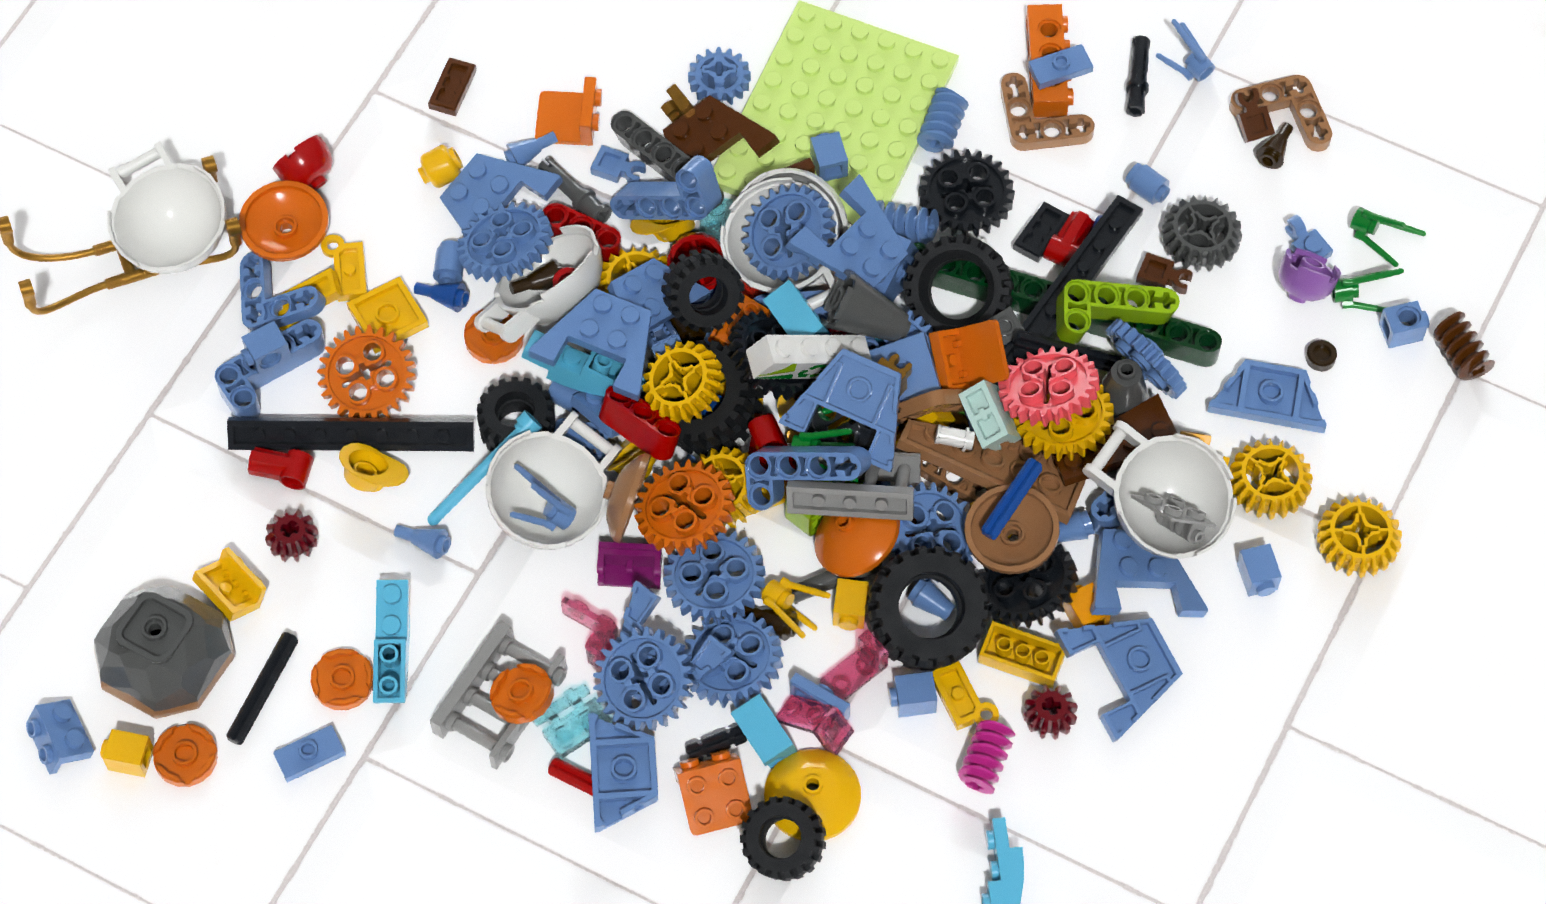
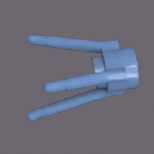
(1197, 63)
(557, 511)

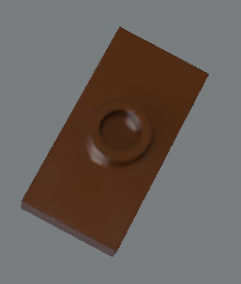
(452, 86)

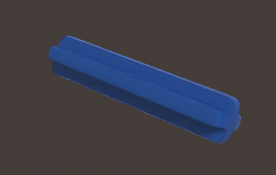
(1011, 499)

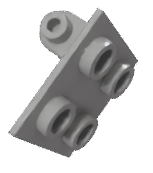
(1176, 517)

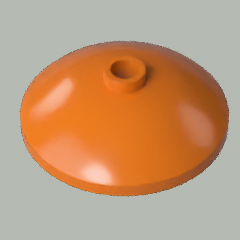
(283, 207)
(854, 544)

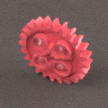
(1070, 388)

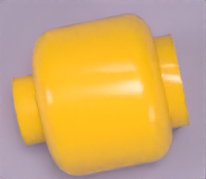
(440, 166)

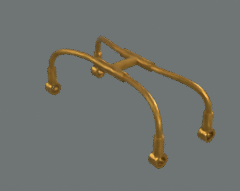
(130, 273)

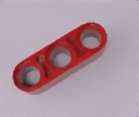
(604, 233)
(640, 424)

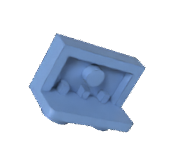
(58, 734)

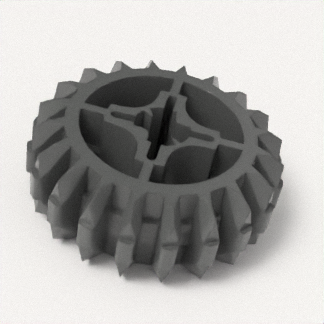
(1199, 243)

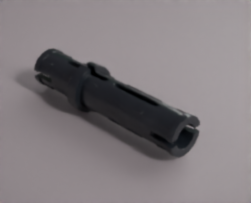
(1137, 86)

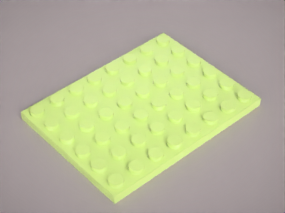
(846, 79)

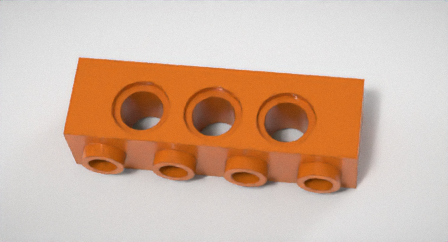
(1042, 22)

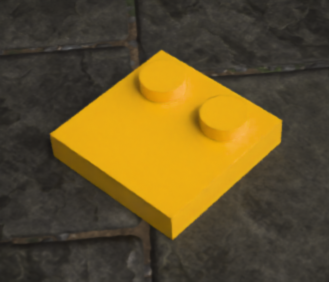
(390, 308)

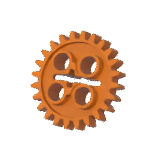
(355, 350)
(699, 485)

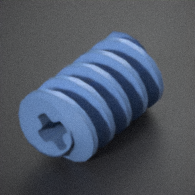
(942, 120)
(911, 224)

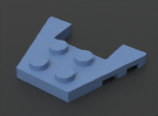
(493, 181)
(865, 248)
(605, 327)
(860, 392)
(1126, 565)
(707, 659)
(1136, 660)

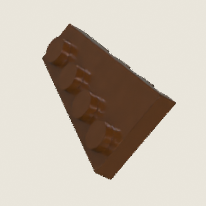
(1147, 418)

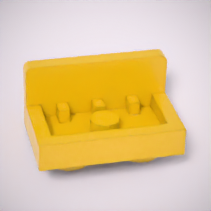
(230, 585)

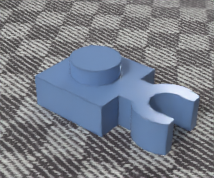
(614, 164)

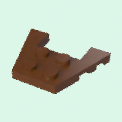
(714, 128)

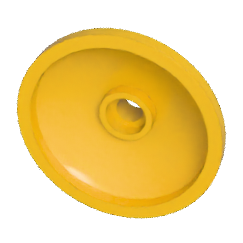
(834, 800)

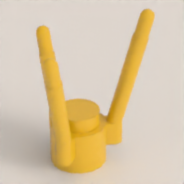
(779, 597)

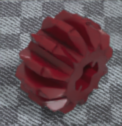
(291, 535)
(1039, 714)

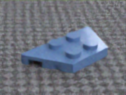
(643, 288)
(1270, 396)
(620, 771)

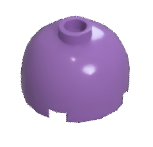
(1307, 276)

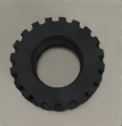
(965, 588)

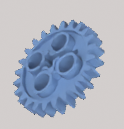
(765, 238)
(505, 242)
(1149, 356)
(925, 506)
(735, 590)
(743, 636)
(668, 665)

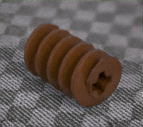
(1461, 348)

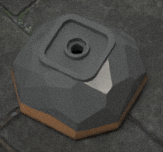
(165, 670)

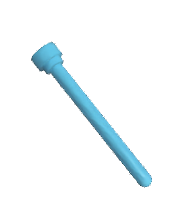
(525, 422)

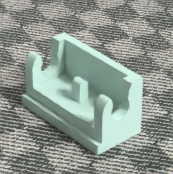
(988, 416)

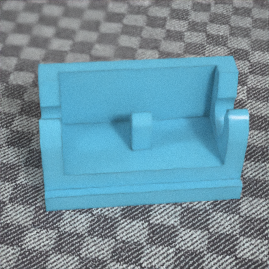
(794, 311)
(763, 731)

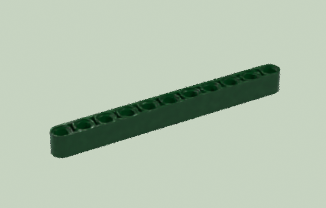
(1187, 350)

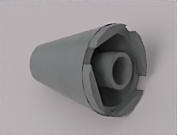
(864, 311)
(1125, 386)

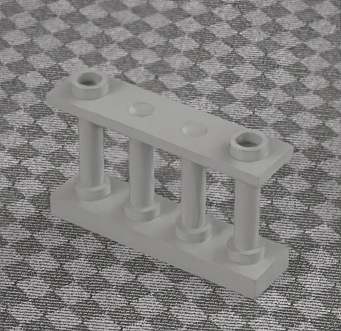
(863, 499)
(466, 693)

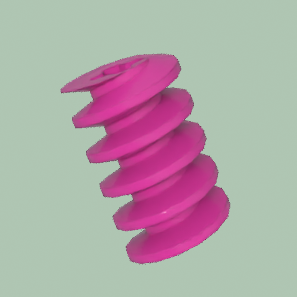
(983, 756)

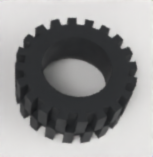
(943, 252)
(731, 416)

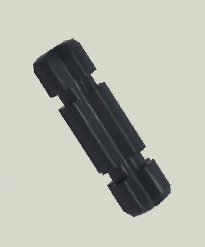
(715, 743)

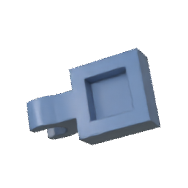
(1308, 241)

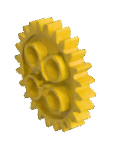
(1078, 433)

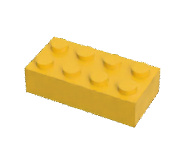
(1022, 654)

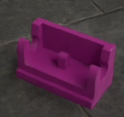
(629, 562)

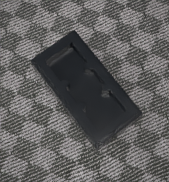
(1039, 231)

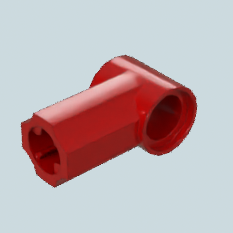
(1073, 233)
(764, 433)
(289, 468)

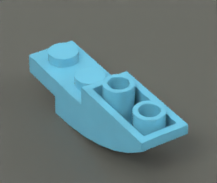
(579, 370)
(391, 642)
(1006, 868)

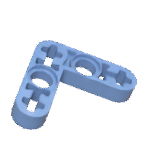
(268, 305)

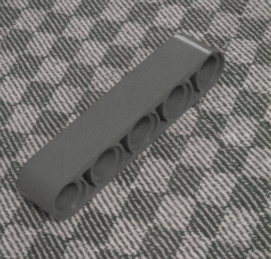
(655, 152)

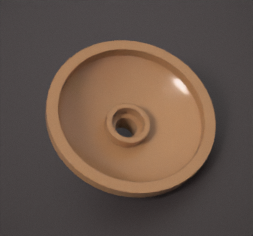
(623, 495)
(1033, 522)

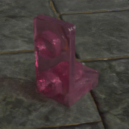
(602, 626)
(858, 668)
(819, 719)

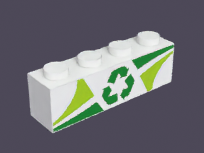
(800, 354)

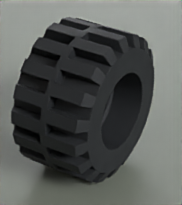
(719, 307)
(510, 398)
(755, 838)

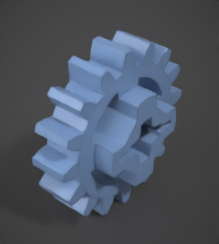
(719, 76)

